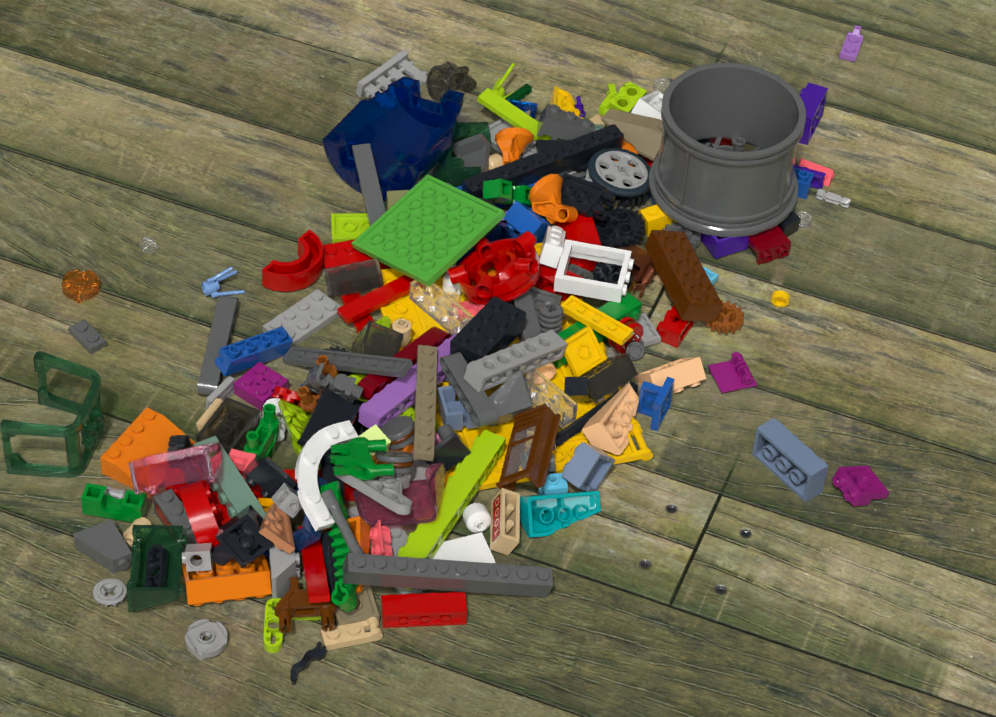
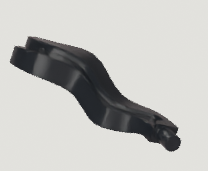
(311, 655)

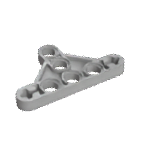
(384, 490)

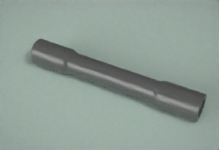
(334, 507)

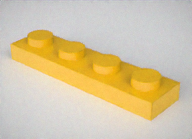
(597, 320)

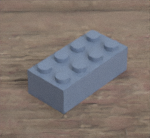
(790, 459)

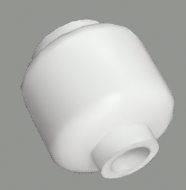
(476, 517)

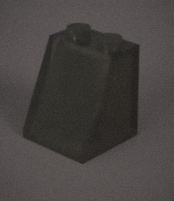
(376, 340)

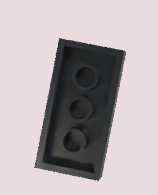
(489, 330)

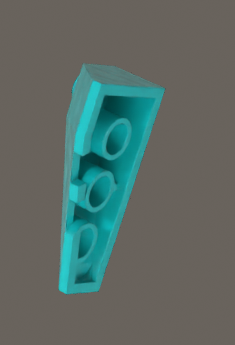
(547, 513)

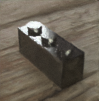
(353, 278)

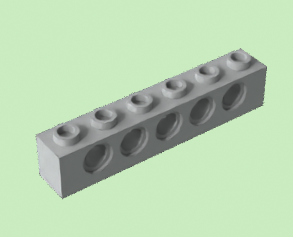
(523, 357)

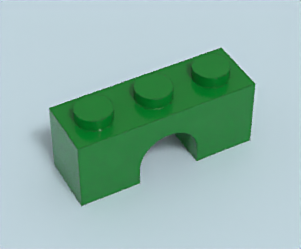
(503, 192)
(99, 503)

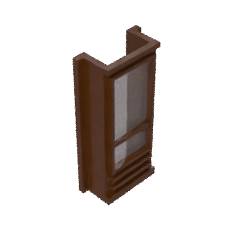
(530, 447)

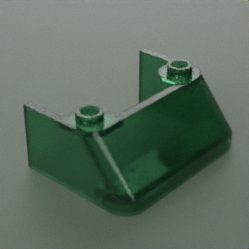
(451, 168)

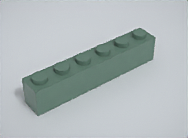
(232, 487)

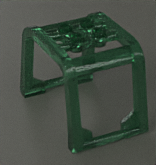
(88, 421)

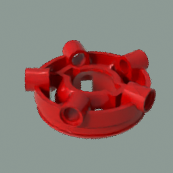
(514, 264)

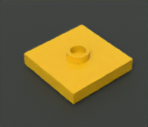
(583, 351)

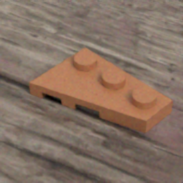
(278, 529)

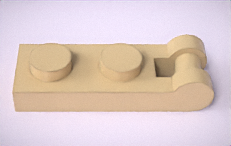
(352, 634)

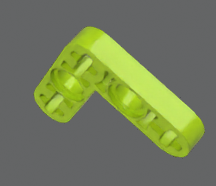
(270, 617)

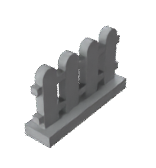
(389, 72)

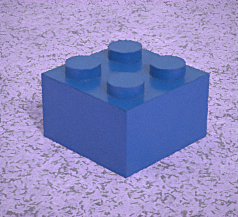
(523, 219)

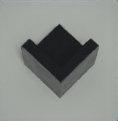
(577, 388)

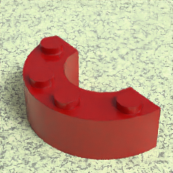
(297, 273)
(200, 511)

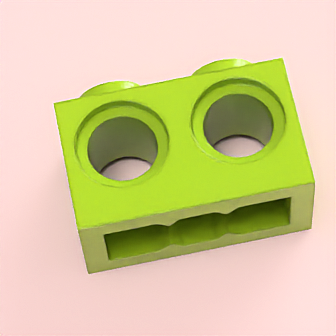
(627, 97)

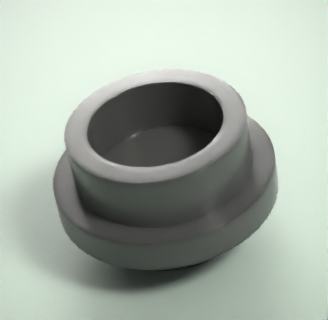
(635, 350)

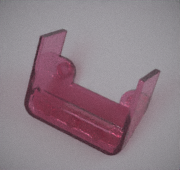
(176, 467)

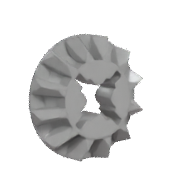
(109, 585)

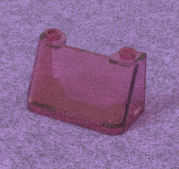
(425, 499)

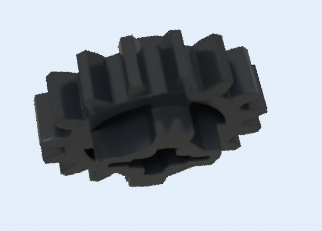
(609, 273)

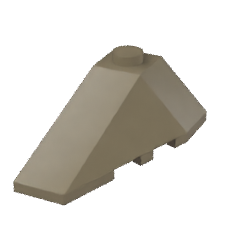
(639, 130)

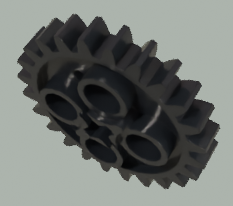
(620, 227)

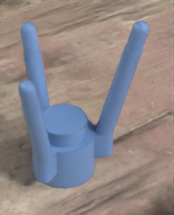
(211, 285)

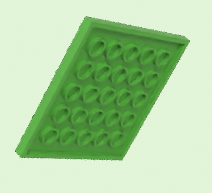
(428, 230)

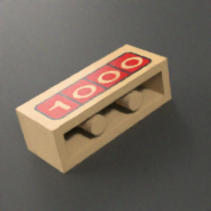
(505, 521)

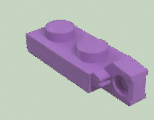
(852, 45)

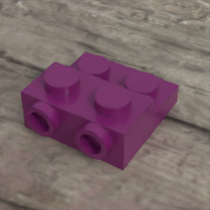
(859, 485)

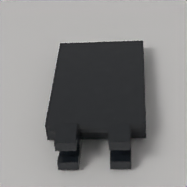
(586, 197)

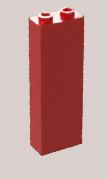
(583, 231)

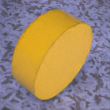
(780, 298)

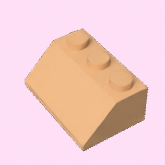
(684, 371)

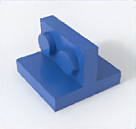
(656, 401)

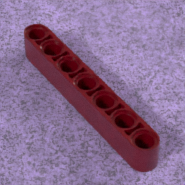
(375, 383)

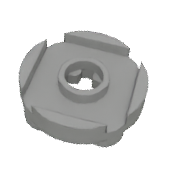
(206, 649)

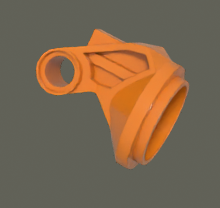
(513, 142)
(546, 200)

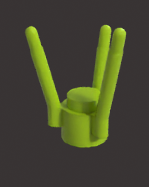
(497, 87)

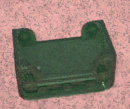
(144, 537)

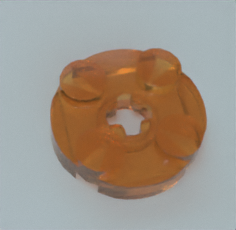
(87, 279)

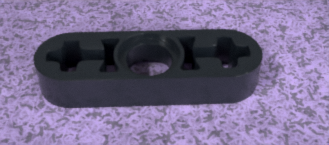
(156, 558)

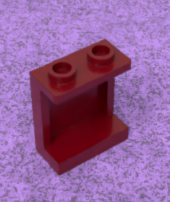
(770, 245)

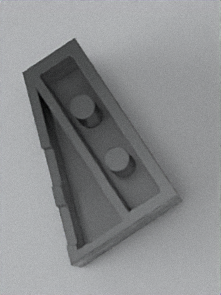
(562, 124)

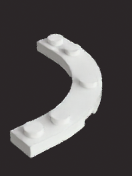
(307, 469)

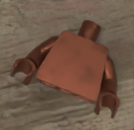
(642, 270)

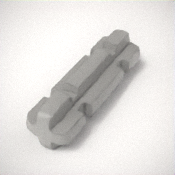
(833, 198)

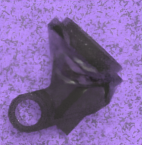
(447, 77)

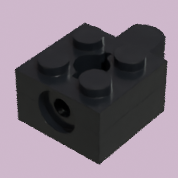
(241, 539)

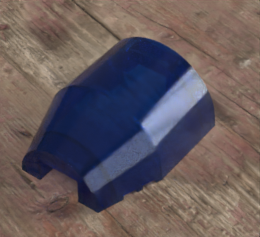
(403, 131)

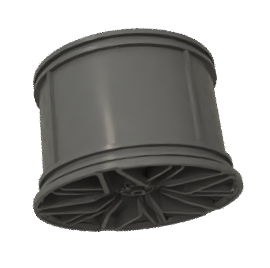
(721, 186)

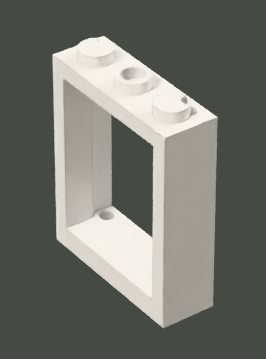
(588, 287)

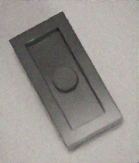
(87, 336)

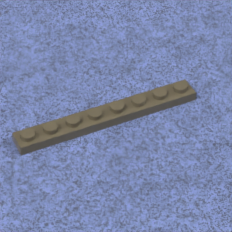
(425, 403)

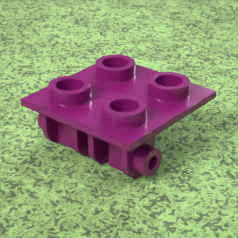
(732, 374)

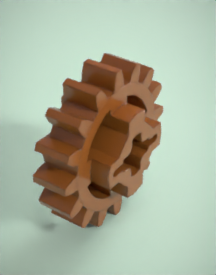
(728, 319)

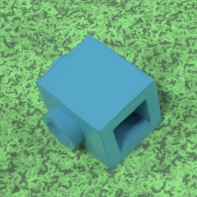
(554, 484)

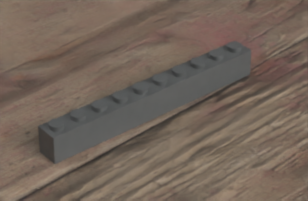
(447, 575)

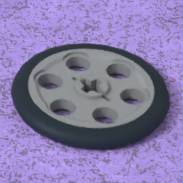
(620, 172)

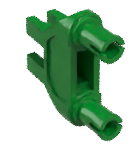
(264, 439)
(357, 460)

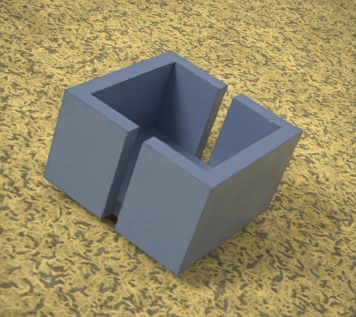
(452, 411)
(587, 467)

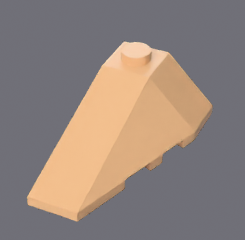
(611, 424)

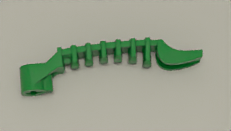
(344, 594)

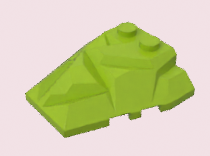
(294, 421)

